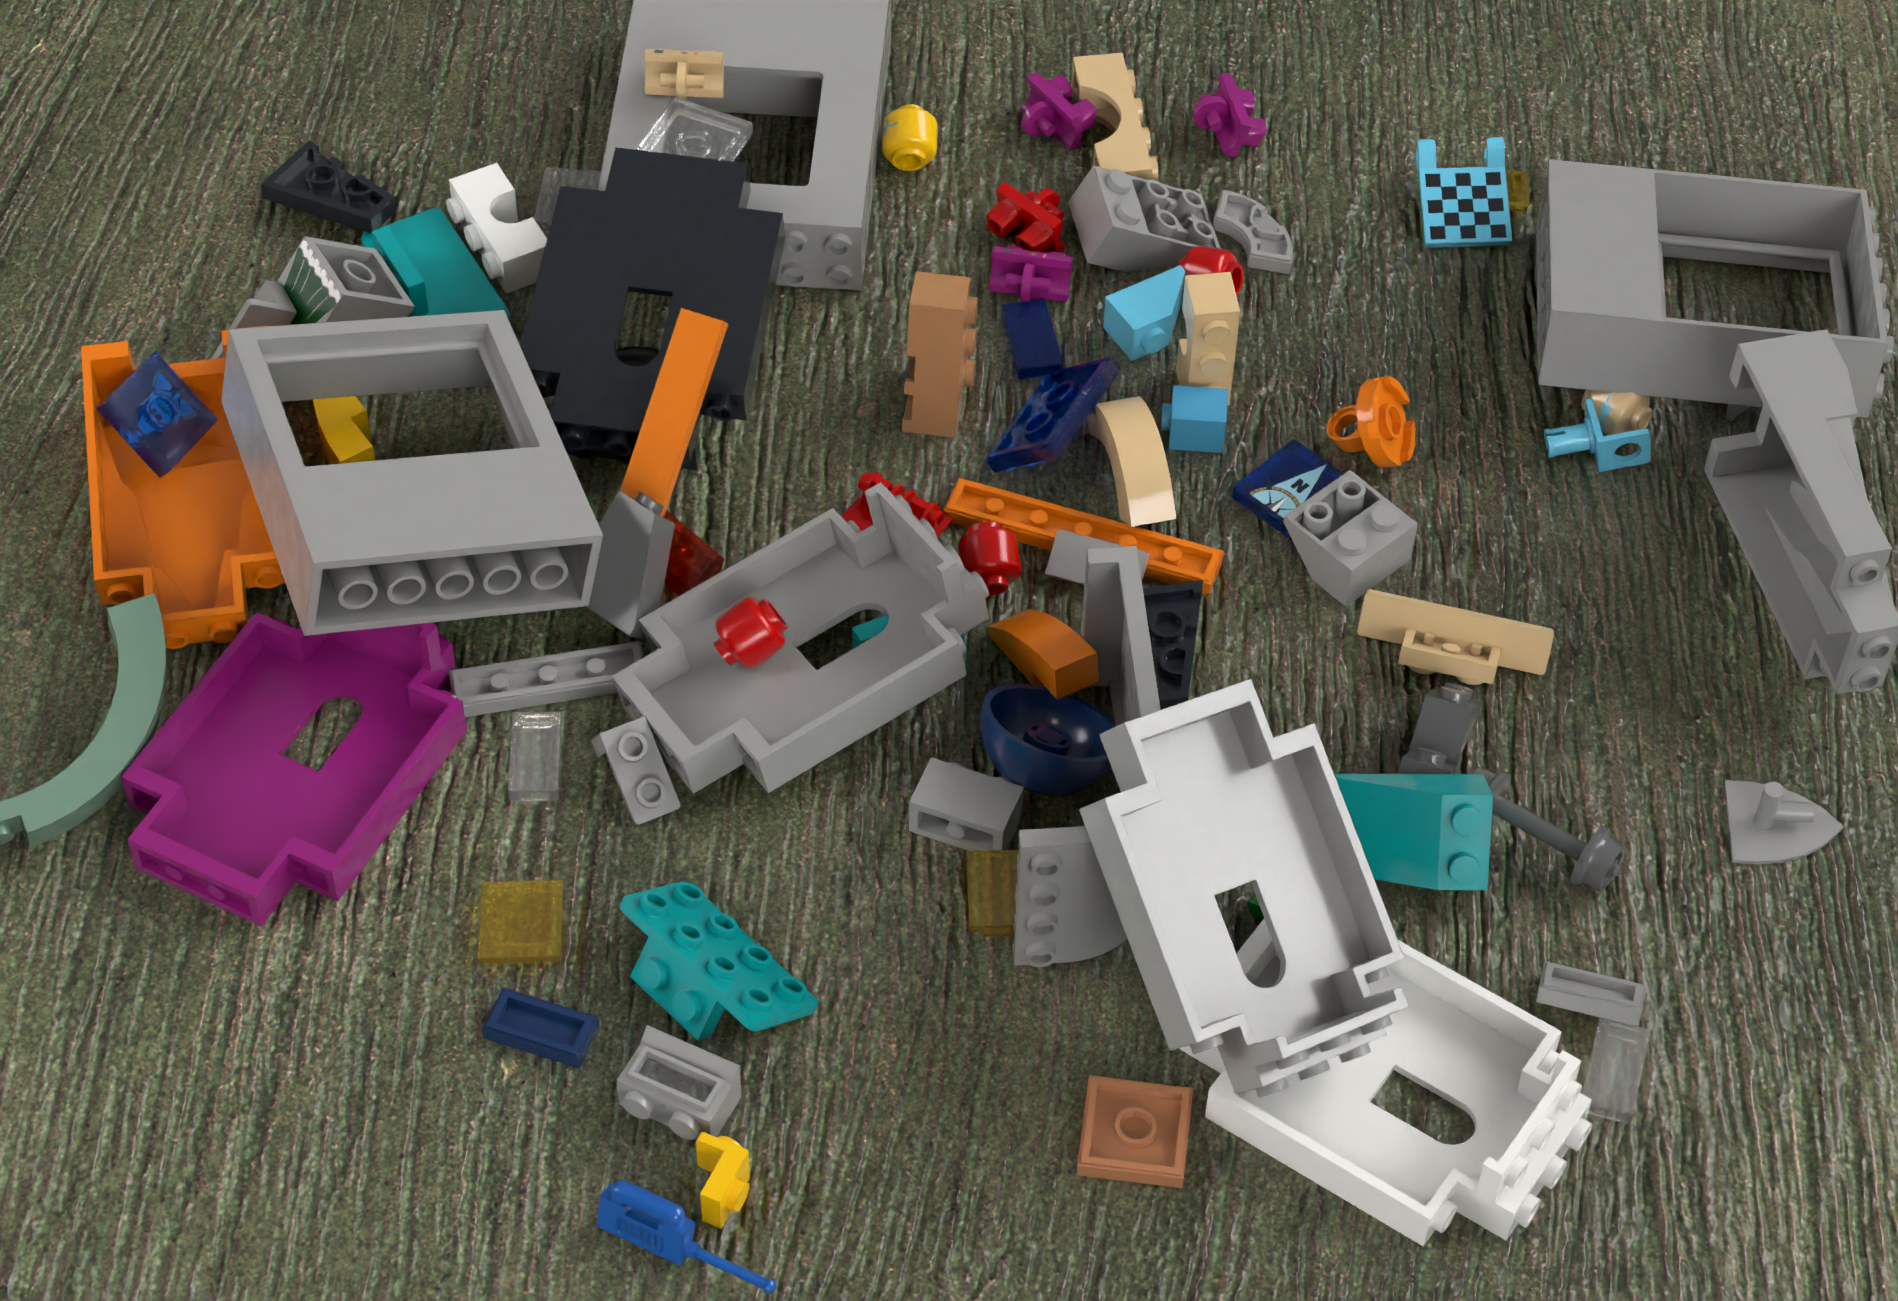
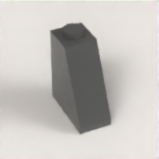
(631, 562)

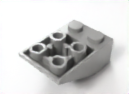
(1137, 221)

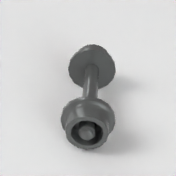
(1596, 860)

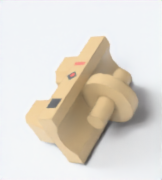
(684, 73)

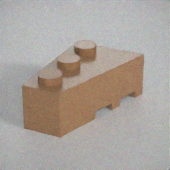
(939, 353)

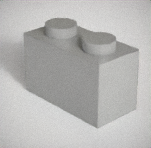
(965, 807)

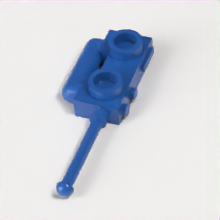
(661, 1229)

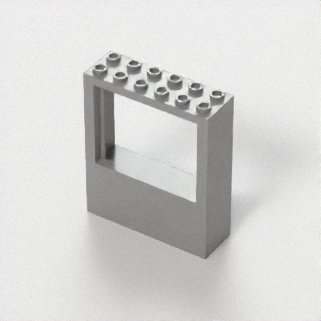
(1604, 277)
(414, 532)

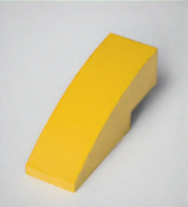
(343, 430)

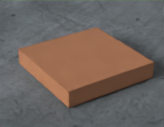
(1135, 1131)

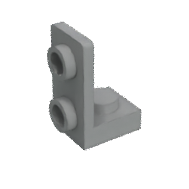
(638, 770)

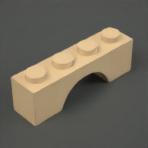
(1111, 90)

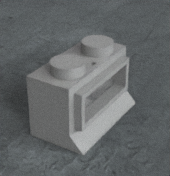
(679, 1085)

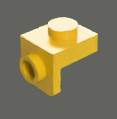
(729, 1179)

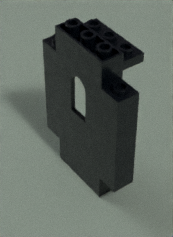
(656, 230)

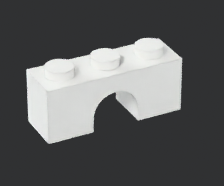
(487, 210)

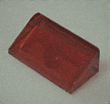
(689, 559)

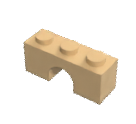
(1212, 332)

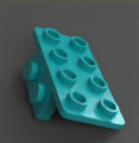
(434, 266)
(706, 964)

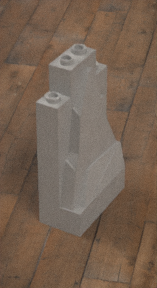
(1805, 511)

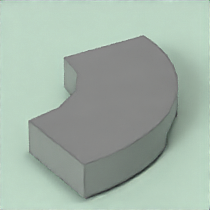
(1261, 237)

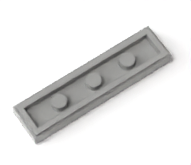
(542, 679)

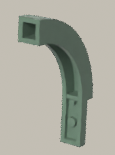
(124, 734)

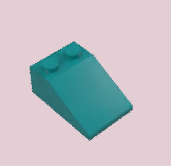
(1423, 827)

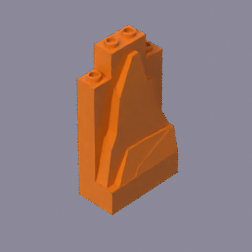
(180, 535)

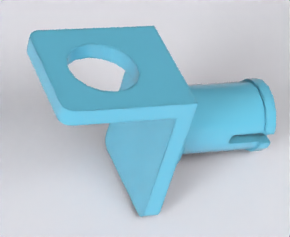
(1590, 437)

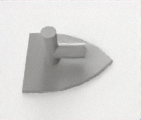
(1774, 823)

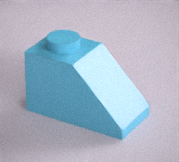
(1145, 313)

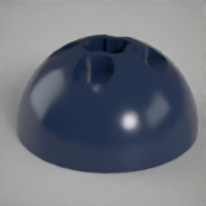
(1044, 741)

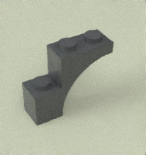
(1441, 731)

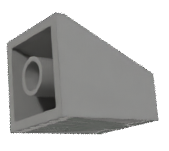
(341, 284)

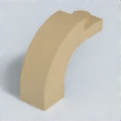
(1136, 460)

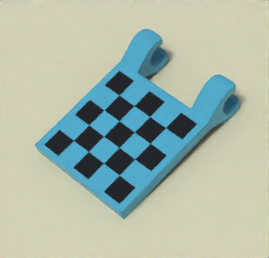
(1464, 203)

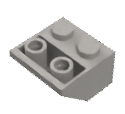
(1350, 537)

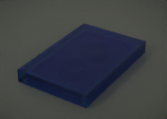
(1053, 415)

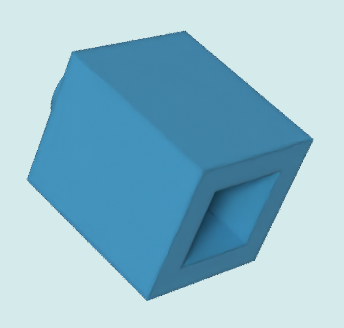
(1196, 418)

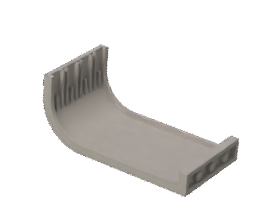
(1060, 887)

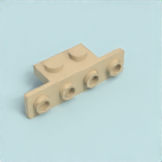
(1454, 638)

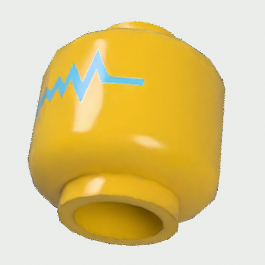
(909, 137)

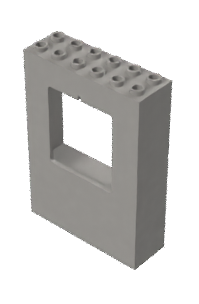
(789, 62)

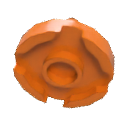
(1380, 421)

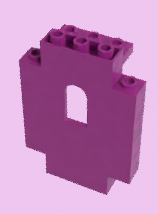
(245, 820)

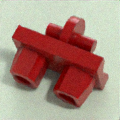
(1031, 214)

